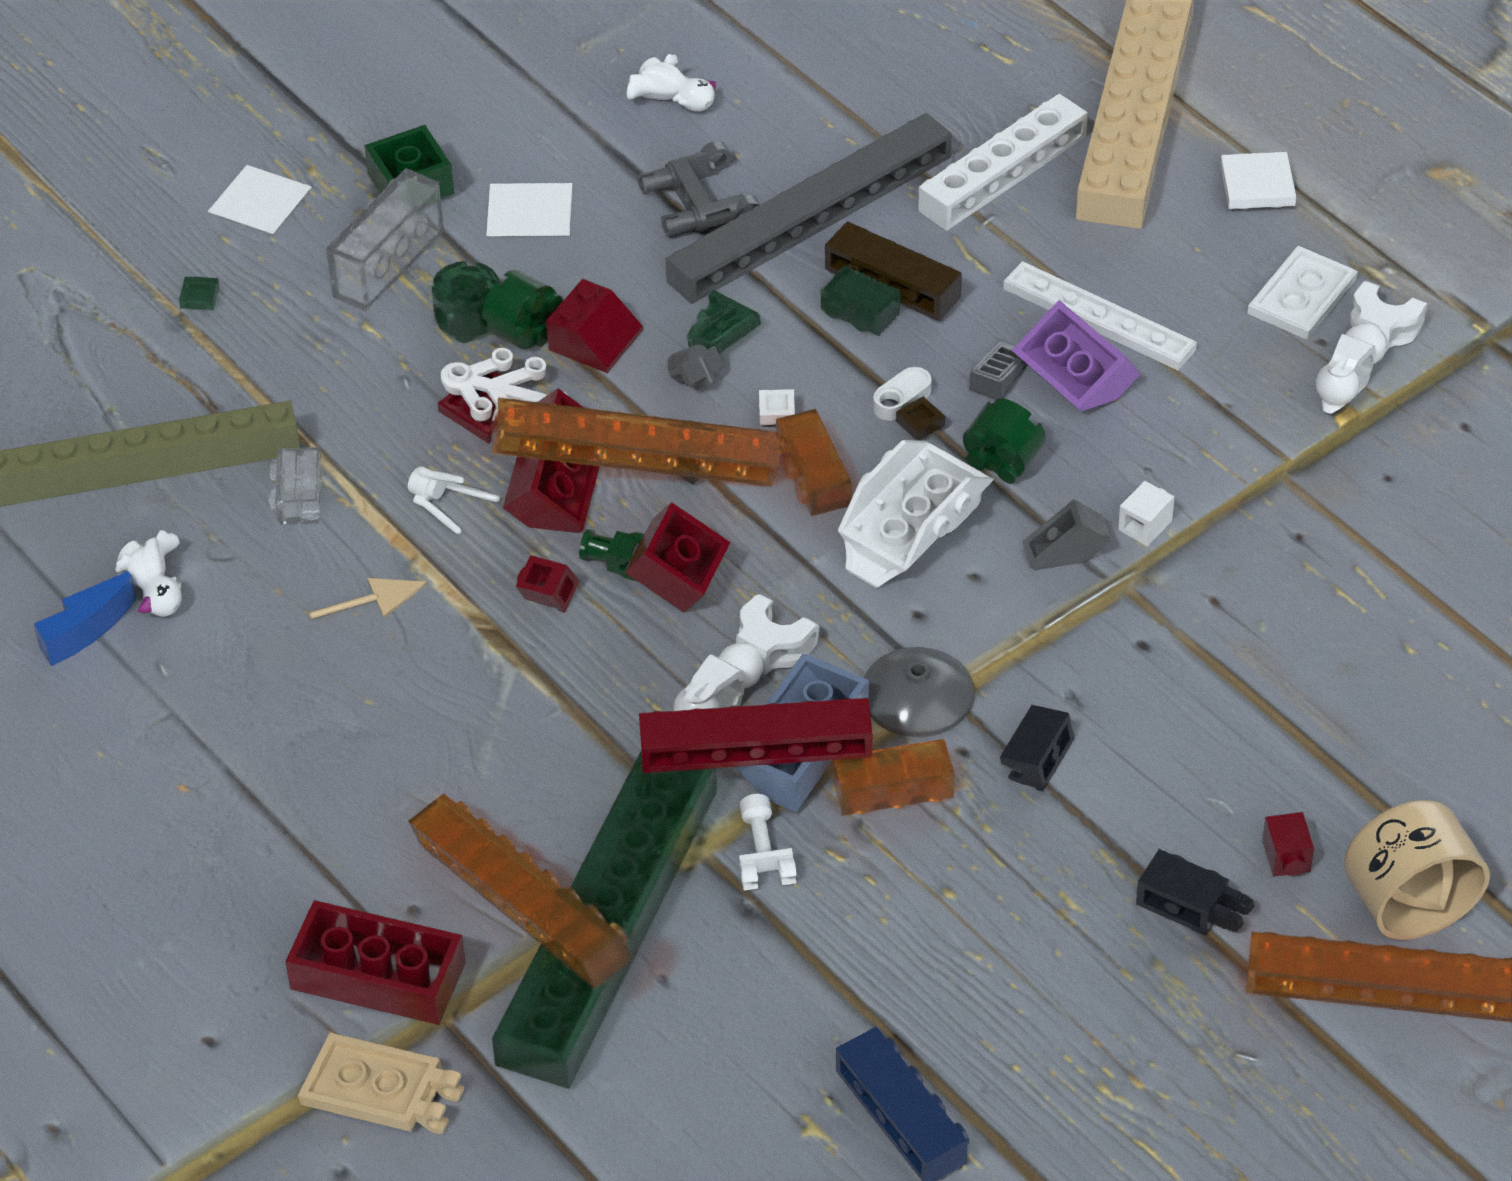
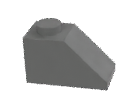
(1067, 537)

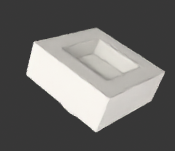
(775, 404)

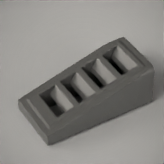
(991, 385)

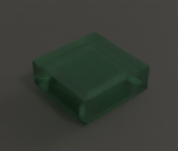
(199, 293)

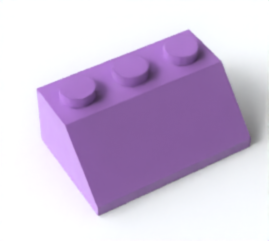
(1076, 359)

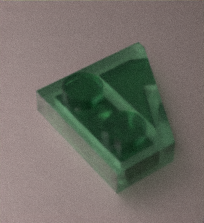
(722, 323)

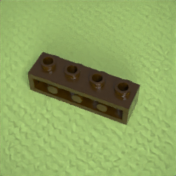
(921, 280)

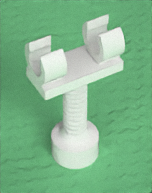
(756, 811)

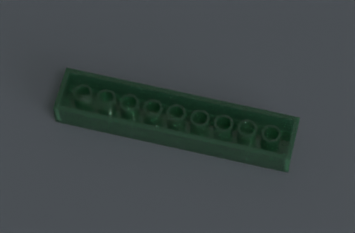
(626, 880)

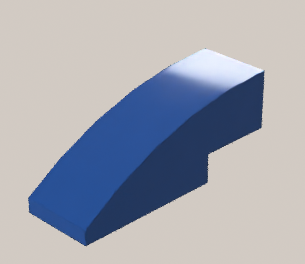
(85, 618)

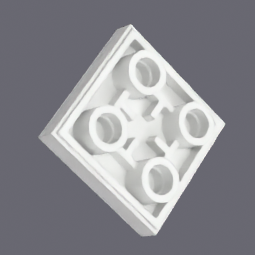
(1258, 180)

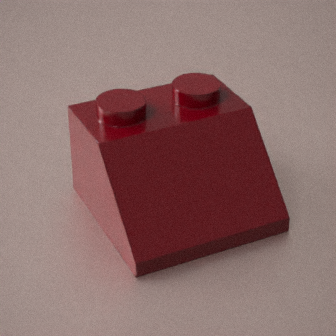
(592, 327)

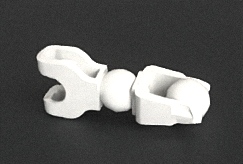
(1373, 331)
(757, 651)

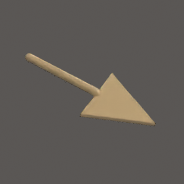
(386, 592)

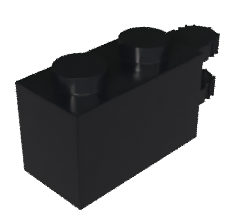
(1191, 894)

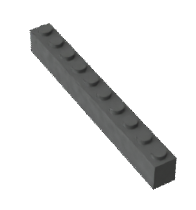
(808, 208)

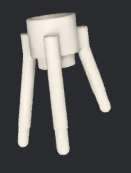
(431, 485)

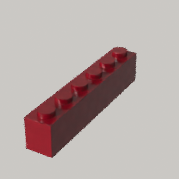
(755, 735)

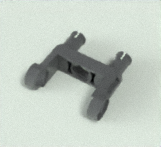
(684, 177)

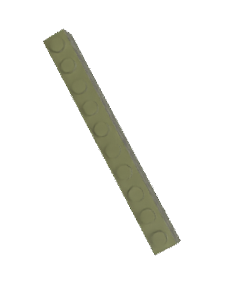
(146, 453)

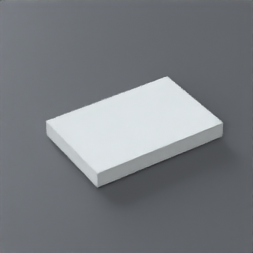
(1302, 292)

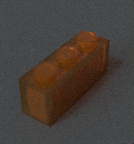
(813, 463)
(894, 778)

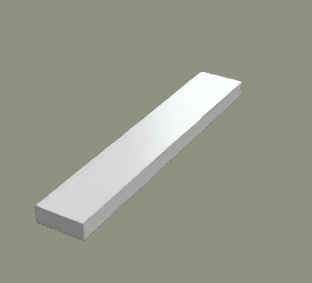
(1103, 316)

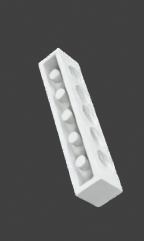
(1002, 162)

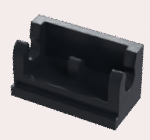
(1038, 746)

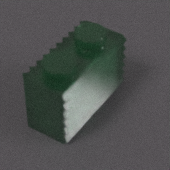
(860, 300)

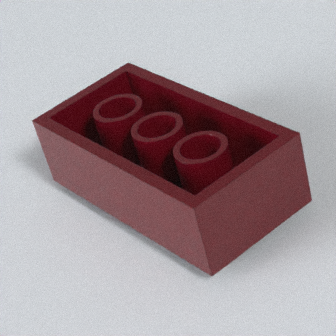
(376, 962)

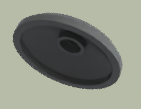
(918, 691)

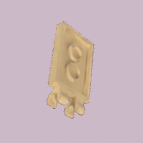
(380, 1084)

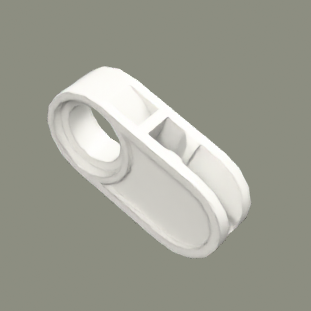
(903, 388)

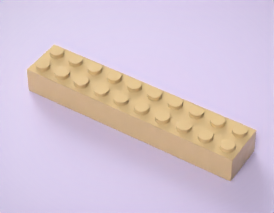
(1133, 112)

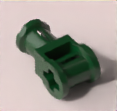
(614, 551)

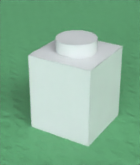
(1146, 513)

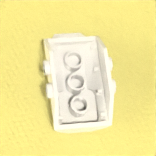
(905, 508)

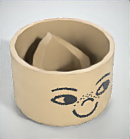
(1416, 869)

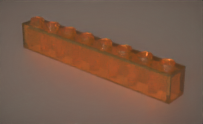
(635, 442)
(521, 890)
(1380, 976)

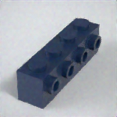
(902, 1105)

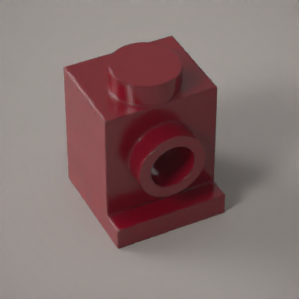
(547, 583)

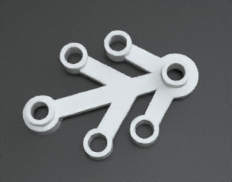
(464, 379)

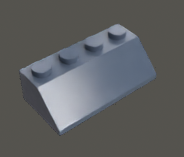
(807, 681)

